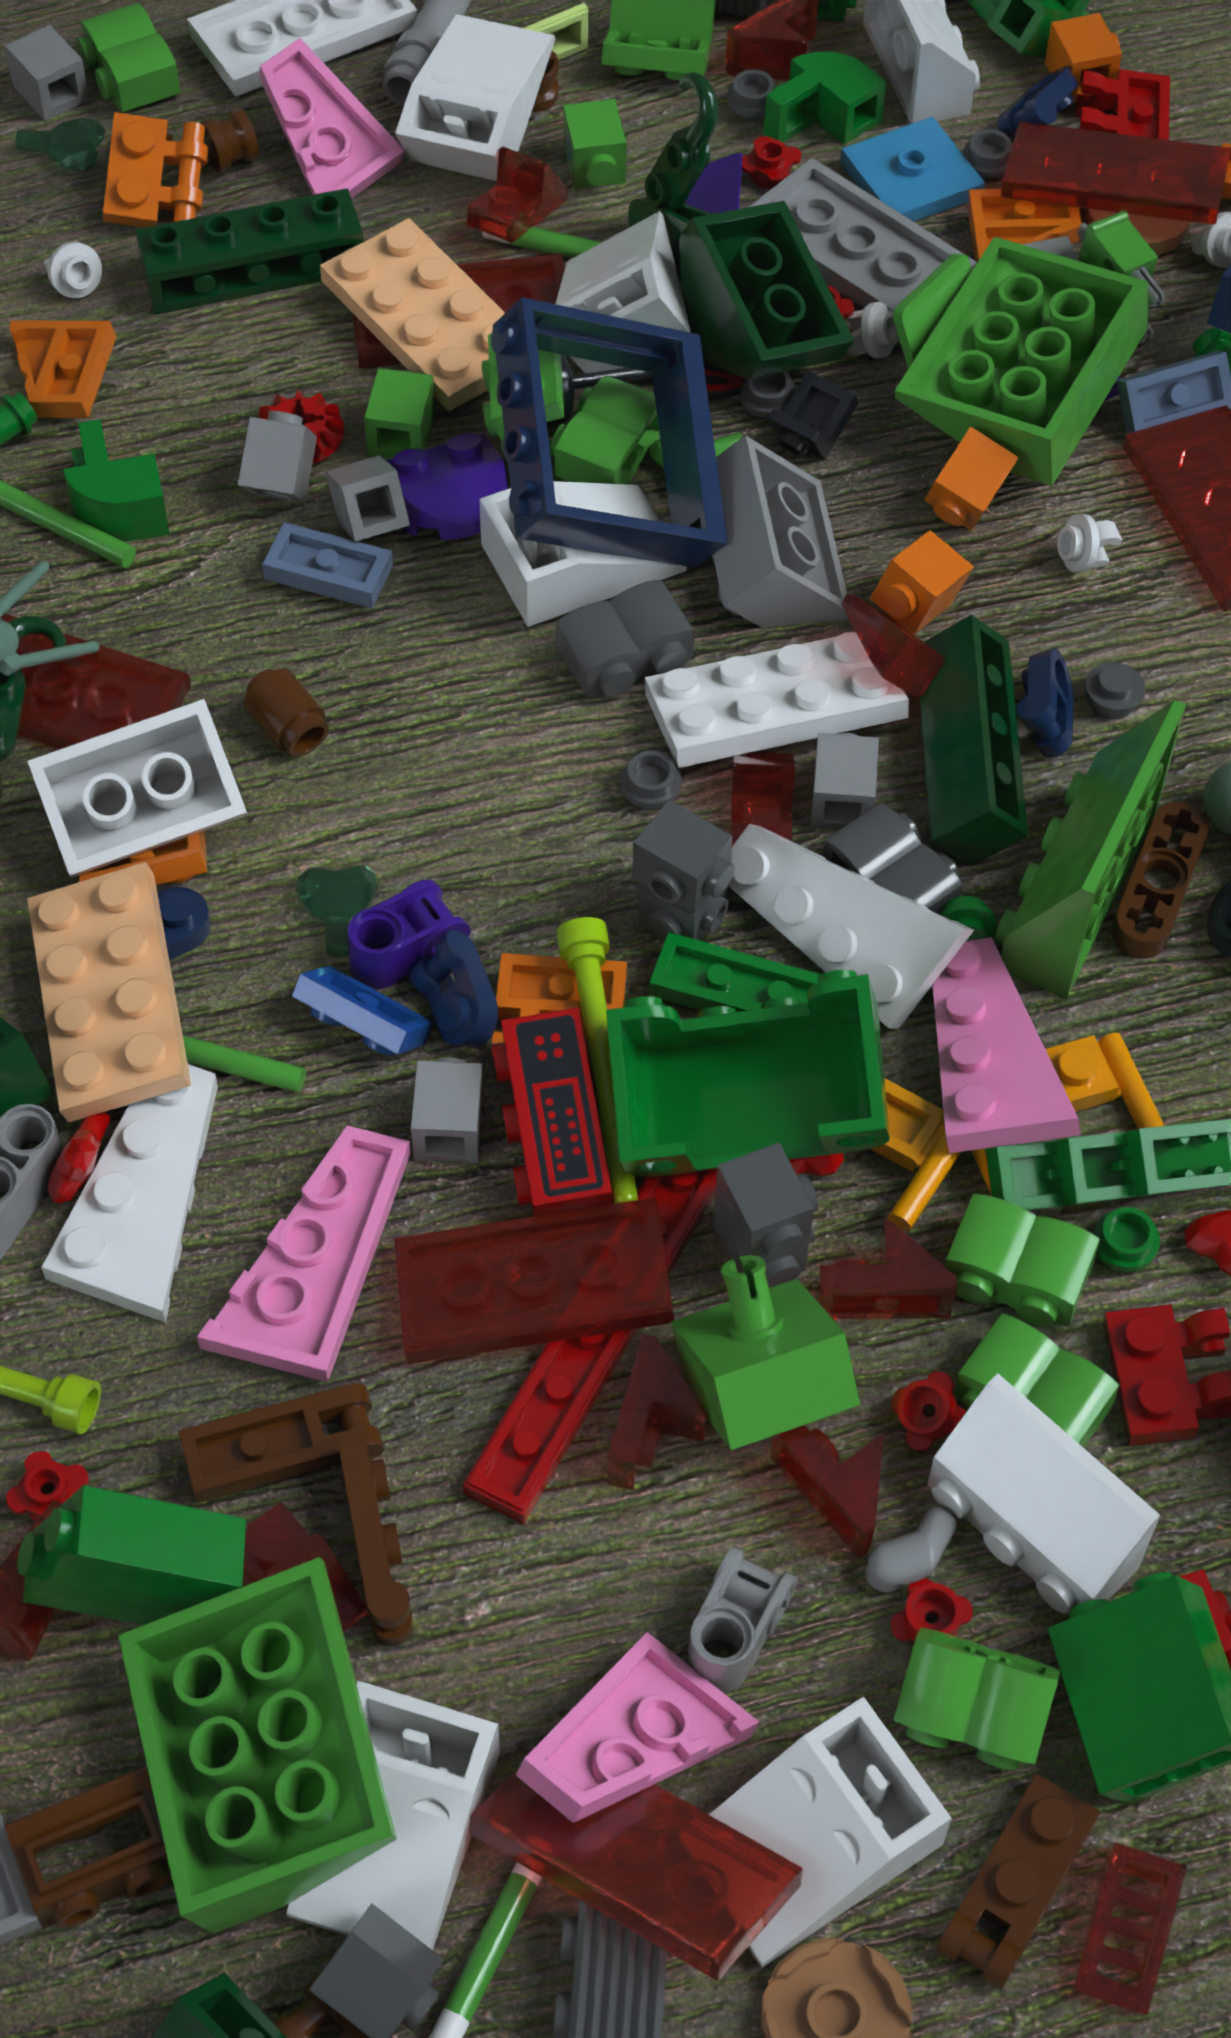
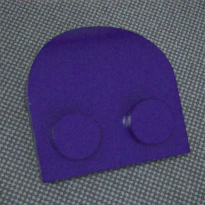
(446, 483)

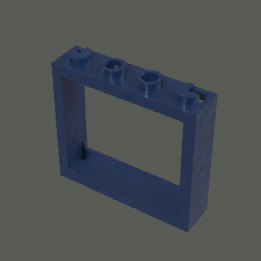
(683, 425)

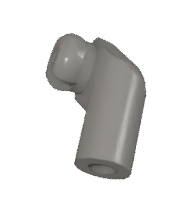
(911, 1555)

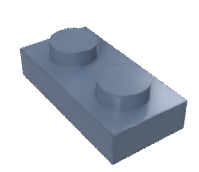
(1175, 391)
(328, 565)

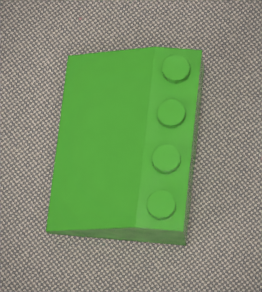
(1028, 353)
(1088, 855)
(256, 1746)

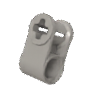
(741, 1610)

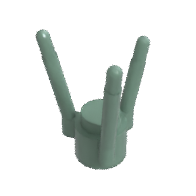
(12, 662)

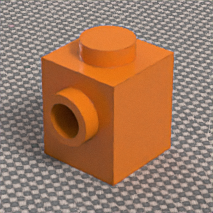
(1083, 45)
(970, 479)
(921, 582)

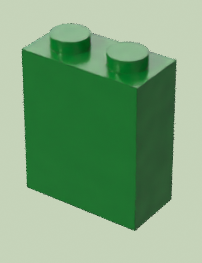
(130, 1556)
(1147, 1686)

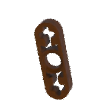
(1164, 901)

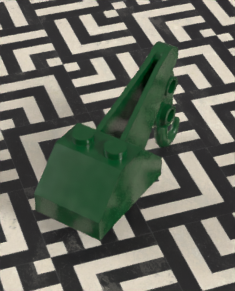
(740, 270)

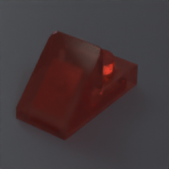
(772, 38)
(519, 200)
(762, 793)
(902, 1287)
(653, 1404)
(840, 1493)
(280, 1542)

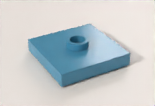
(912, 169)

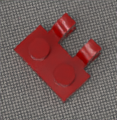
(1136, 97)
(1152, 1376)

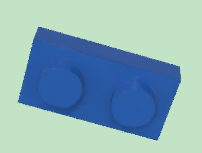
(348, 1002)

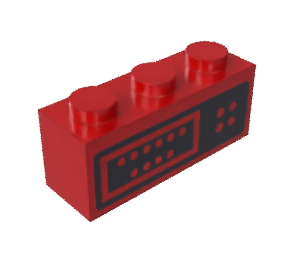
(552, 1113)

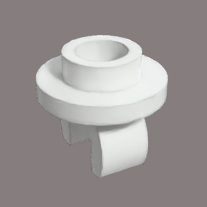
(1214, 241)
(74, 269)
(873, 331)
(1083, 540)

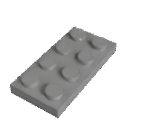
(856, 238)

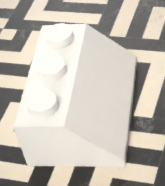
(922, 57)
(137, 788)
(1041, 1499)

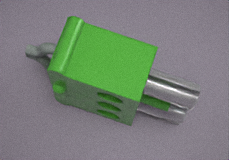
(1119, 247)

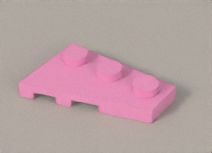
(326, 124)
(632, 1732)

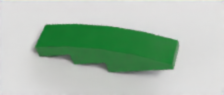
(1112, 1165)

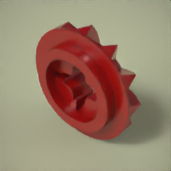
(319, 417)

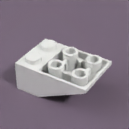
(473, 96)
(627, 279)
(560, 579)
(433, 1778)
(844, 1812)

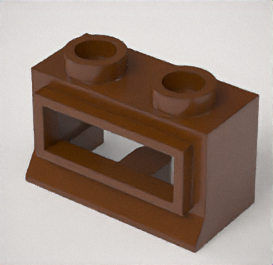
(79, 1893)

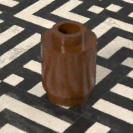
(286, 712)

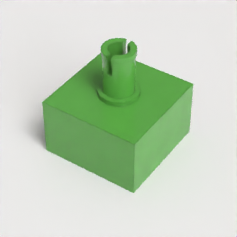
(764, 1357)

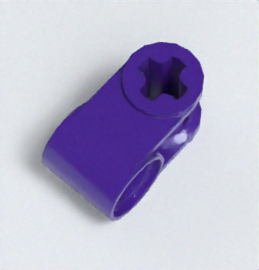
(404, 928)

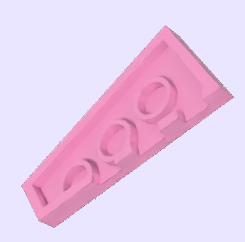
(991, 1059)
(310, 1275)

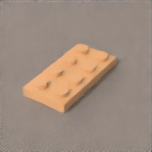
(418, 308)
(108, 992)

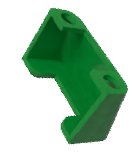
(748, 1078)

